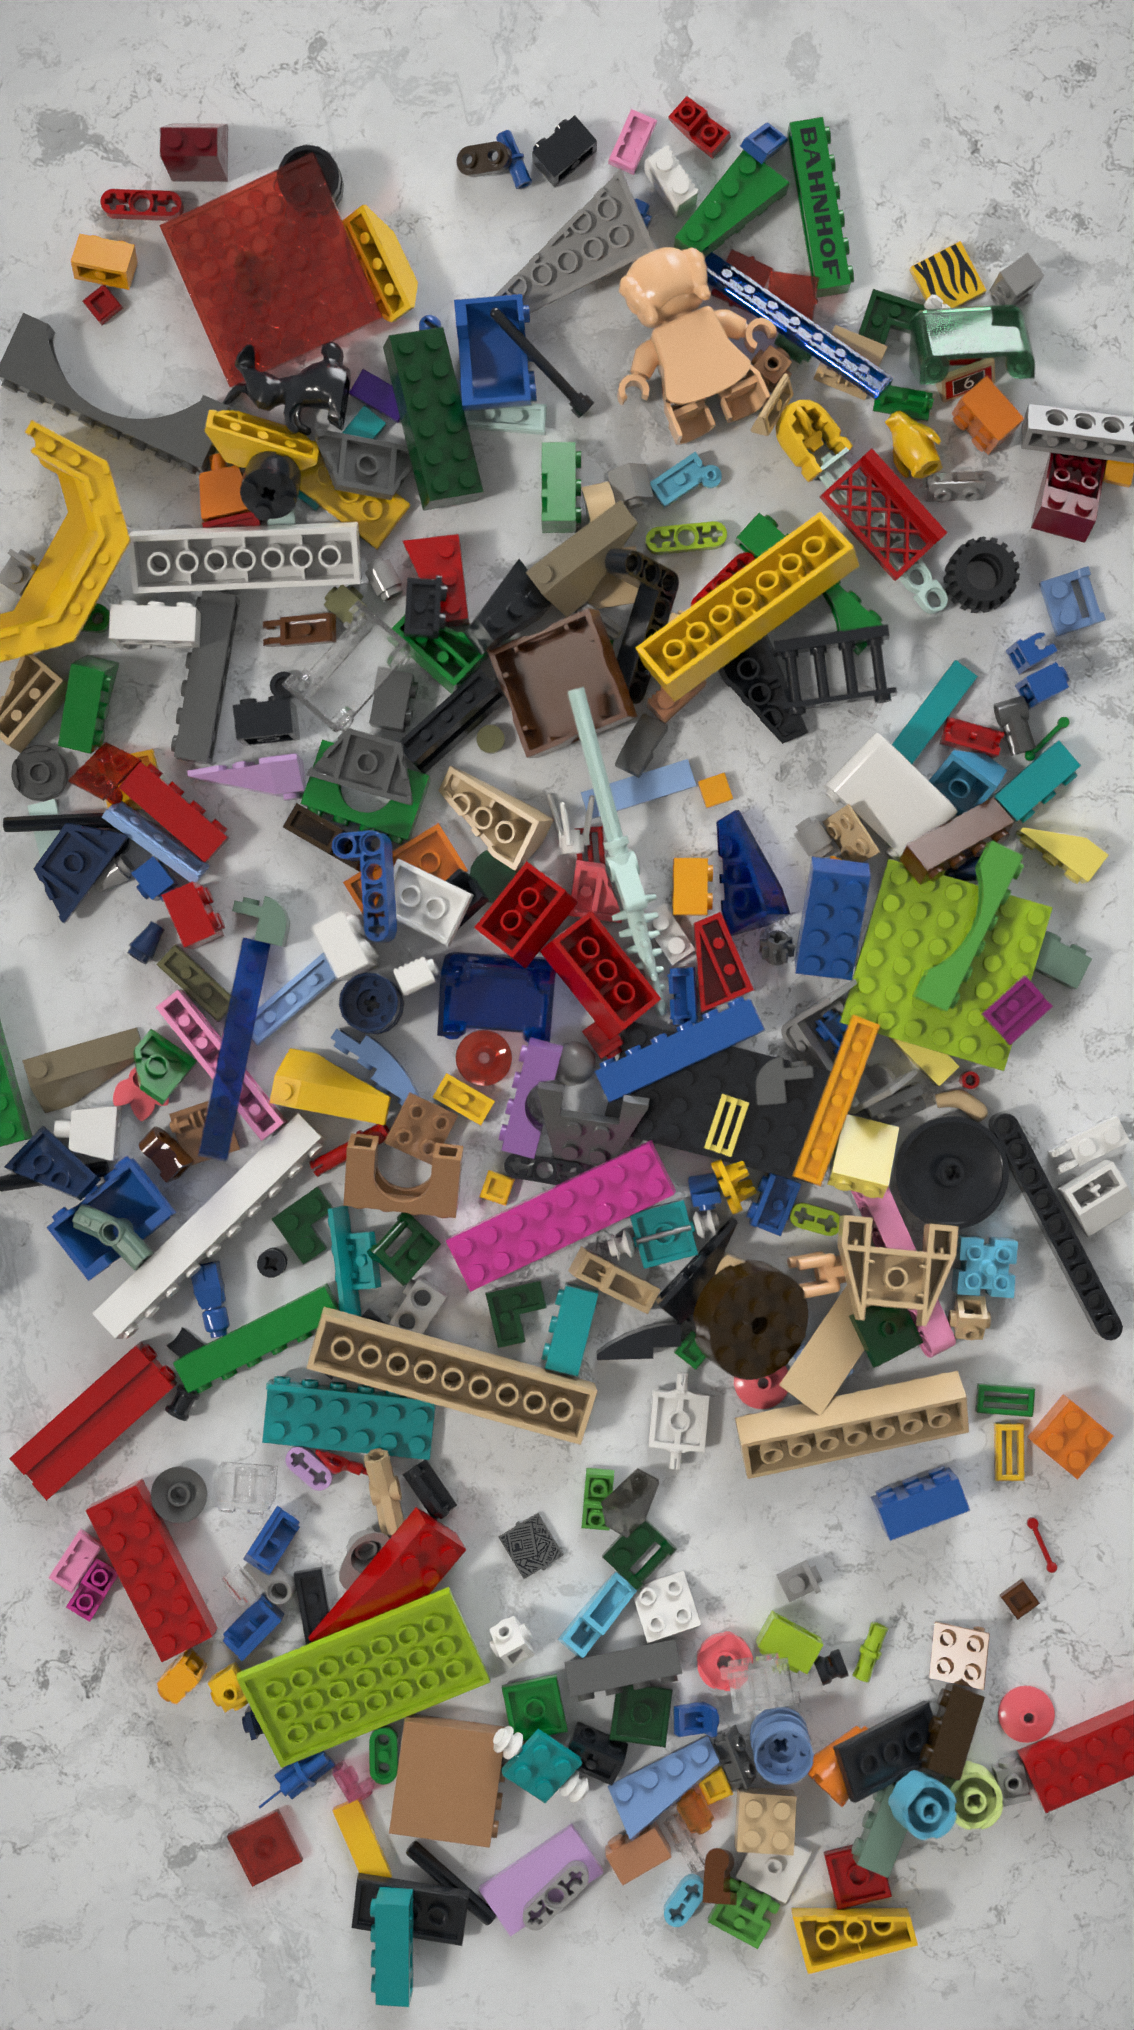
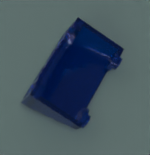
(495, 995)

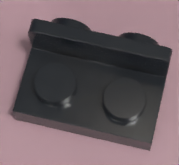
(599, 1755)

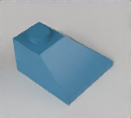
(967, 779)

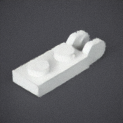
(1091, 1144)

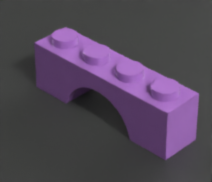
(539, 1065)

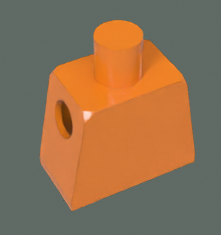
(220, 490)

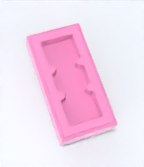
(632, 141)
(76, 1560)

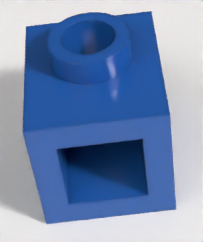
(154, 879)

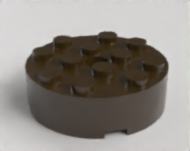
(750, 1319)

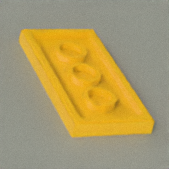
(374, 515)

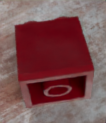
(195, 152)

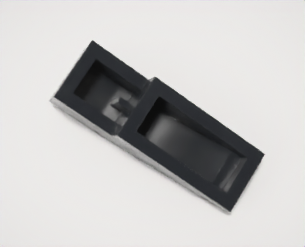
(640, 1342)

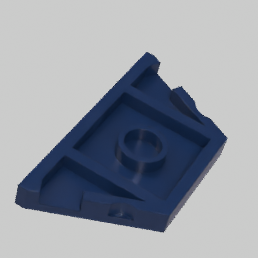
(75, 864)

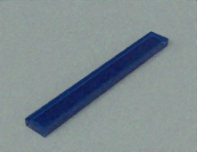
(796, 327)
(234, 1050)

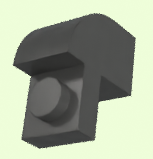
(773, 1077)

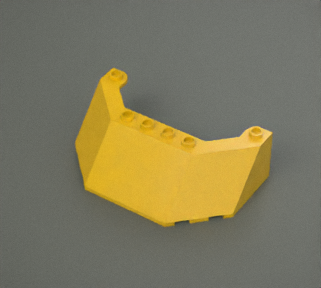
(78, 556)

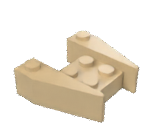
(895, 1275)

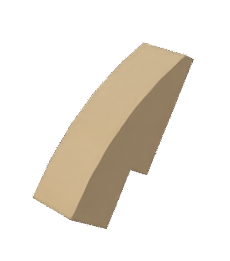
(614, 1280)

